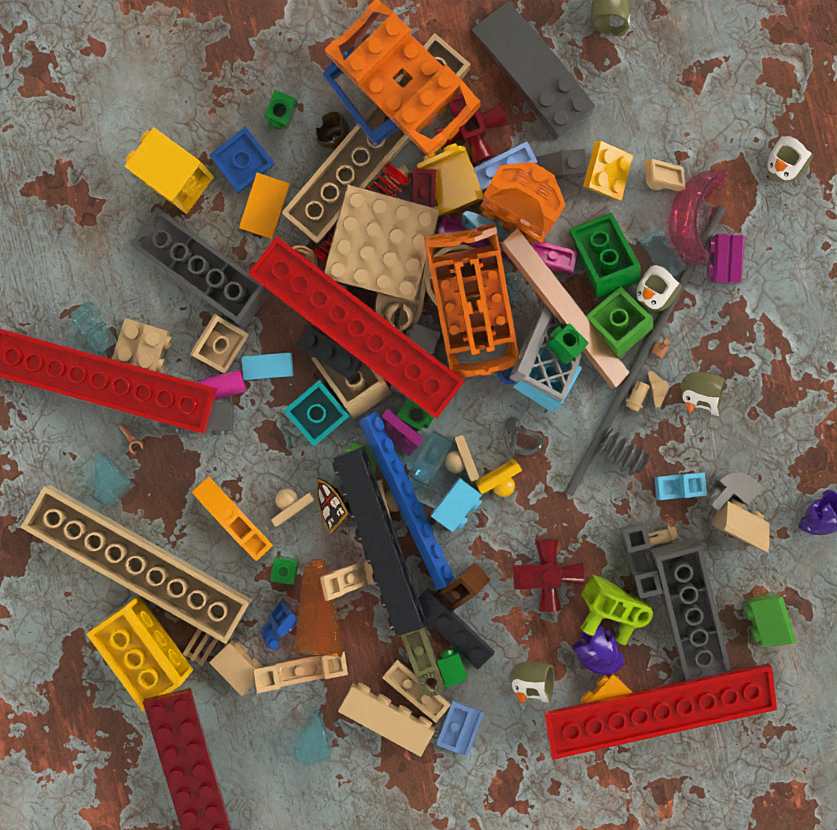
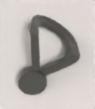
(512, 425)

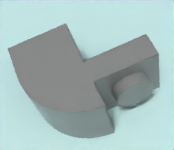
(735, 484)

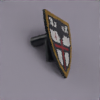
(331, 505)

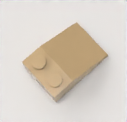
(360, 393)
(743, 525)

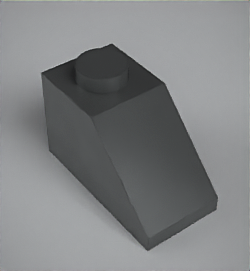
(564, 163)

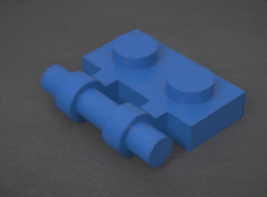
(280, 622)

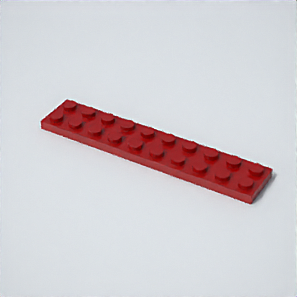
(356, 327)
(105, 381)
(660, 711)

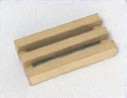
(200, 661)

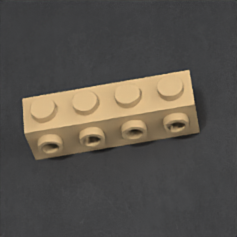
(386, 719)

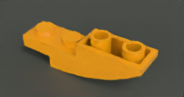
(232, 518)

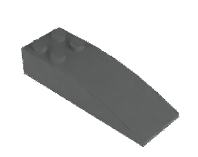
(534, 70)
(200, 267)
(691, 609)

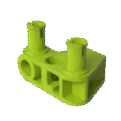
(609, 600)

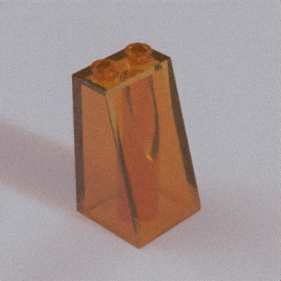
(318, 620)

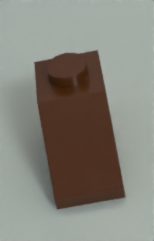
(463, 587)

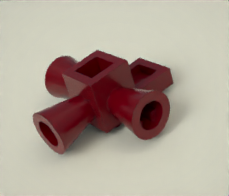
(475, 128)
(547, 575)

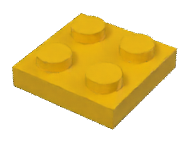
(608, 170)

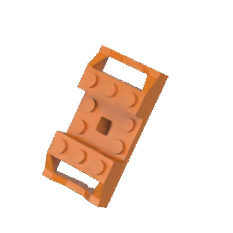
(387, 55)
(524, 199)
(466, 276)

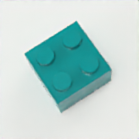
(317, 413)

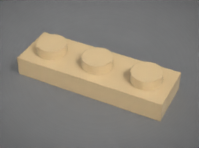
(406, 683)

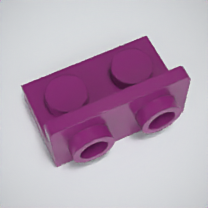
(400, 433)

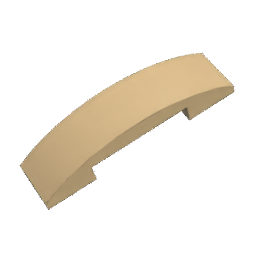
(346, 579)
(298, 671)

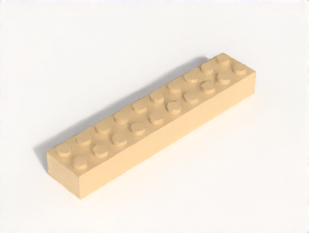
(356, 161)
(136, 563)

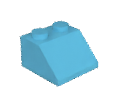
(538, 396)
(456, 505)

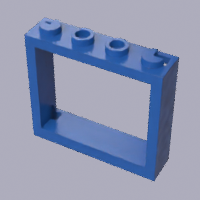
(379, 134)

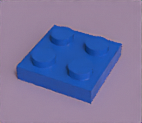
(241, 159)

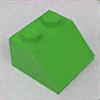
(620, 321)
(769, 620)

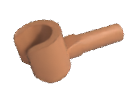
(660, 348)
(131, 439)

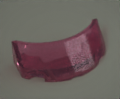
(685, 212)

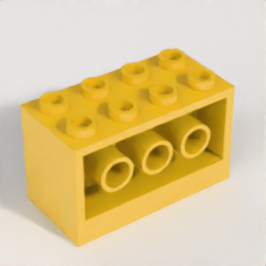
(169, 170)
(140, 651)

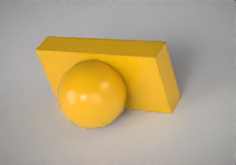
(500, 479)

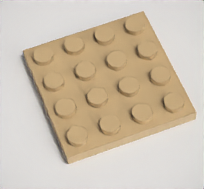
(380, 242)

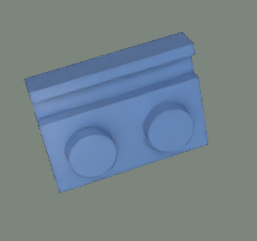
(459, 728)

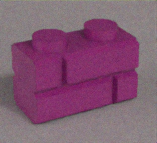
(726, 259)

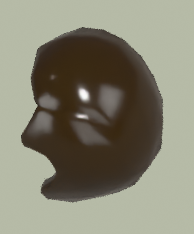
(332, 130)

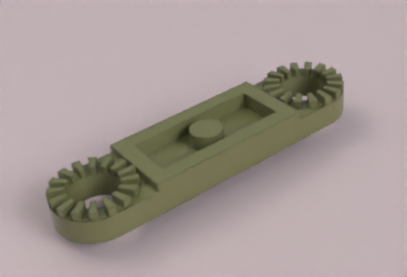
(423, 660)

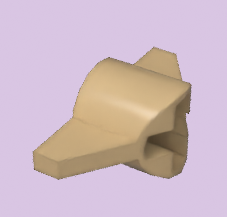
(658, 388)

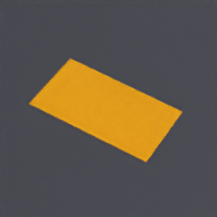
(264, 205)

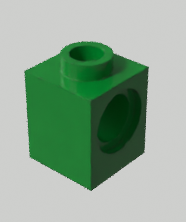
(280, 100)
(574, 339)
(404, 414)
(284, 570)
(451, 667)

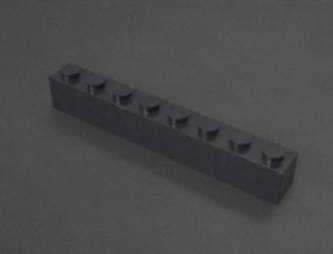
(380, 541)

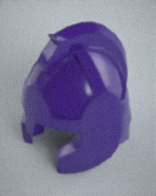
(821, 515)
(599, 652)

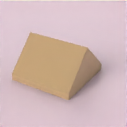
(219, 344)

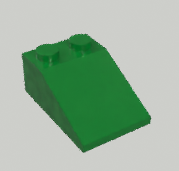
(605, 255)

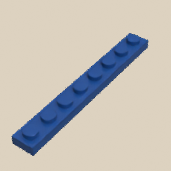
(406, 499)

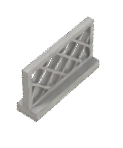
(529, 354)

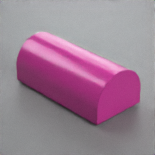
(226, 384)

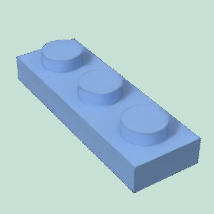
(487, 170)

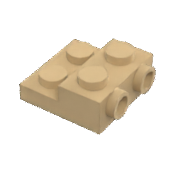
(142, 345)

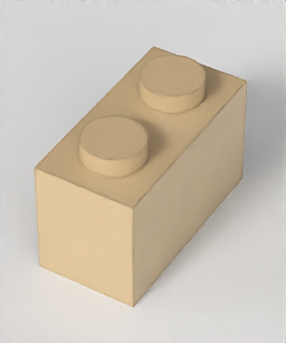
(236, 666)

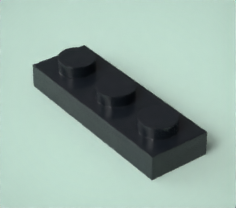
(329, 353)

